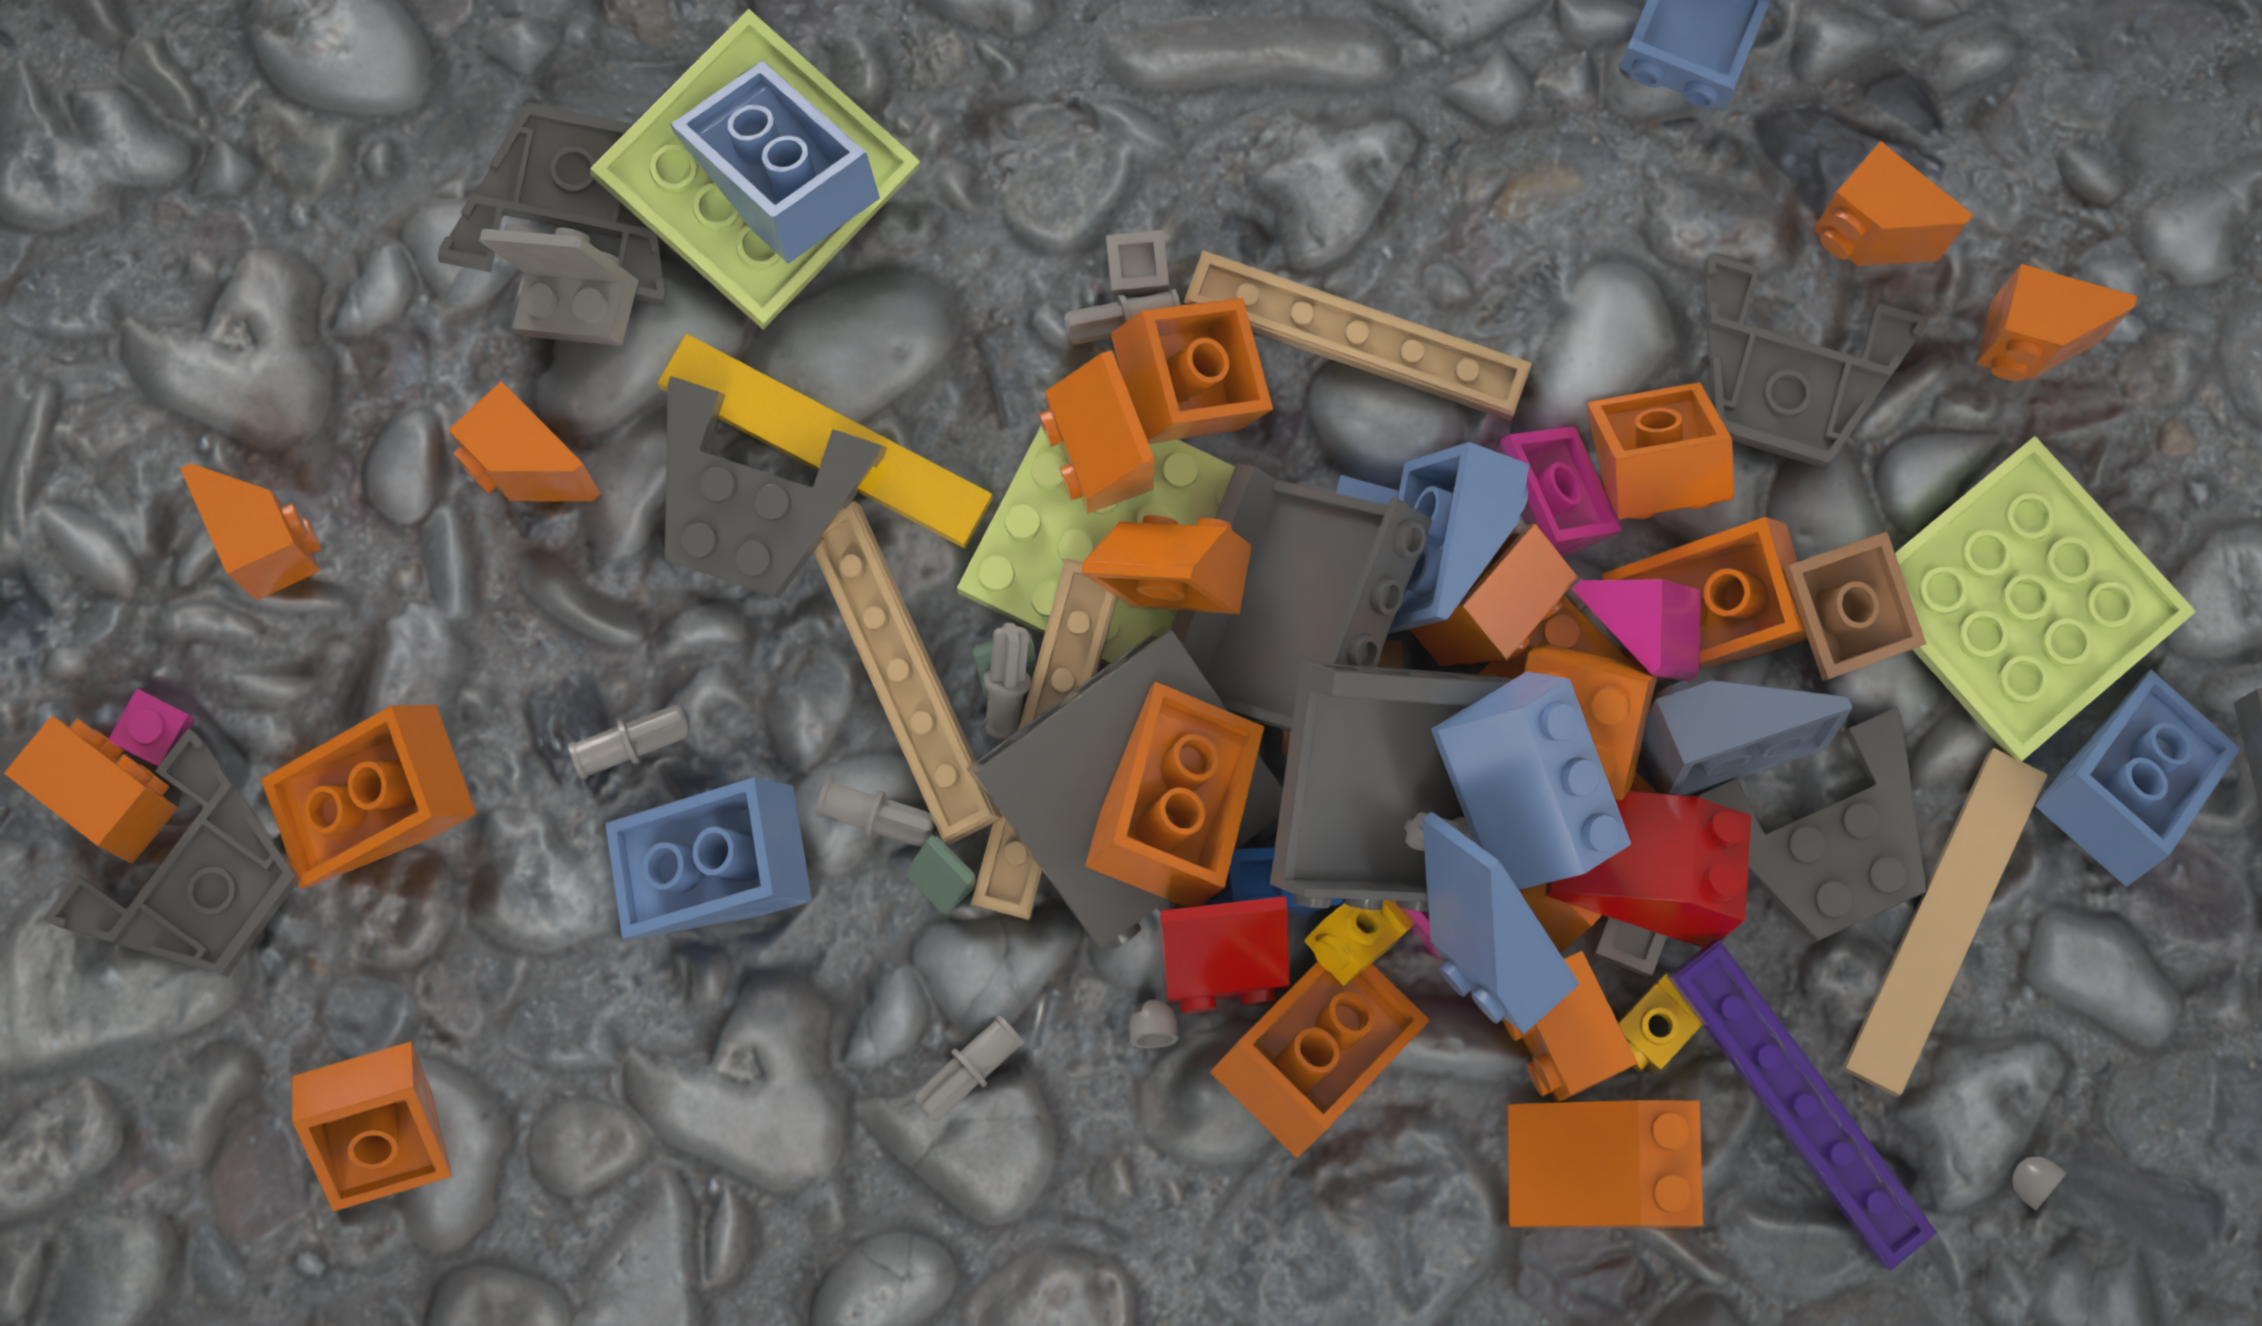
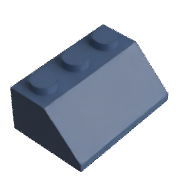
(1532, 781)

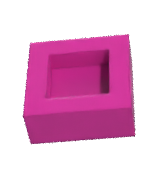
(150, 728)

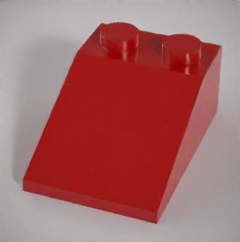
(1678, 874)
(1225, 953)

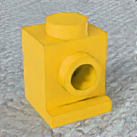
(1356, 938)
(1662, 1001)

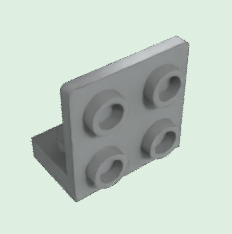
(567, 287)

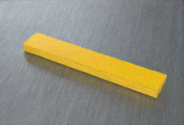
(802, 431)

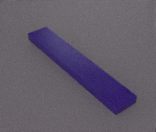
(1802, 1104)

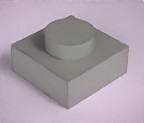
(1137, 263)
(1629, 946)

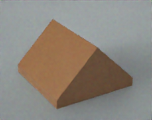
(1854, 605)

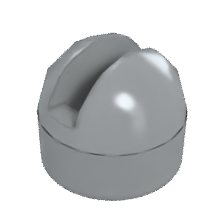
(1153, 1025)
(2036, 1179)

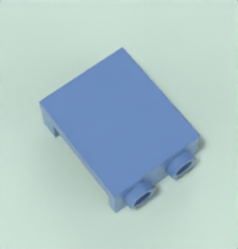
(1694, 47)

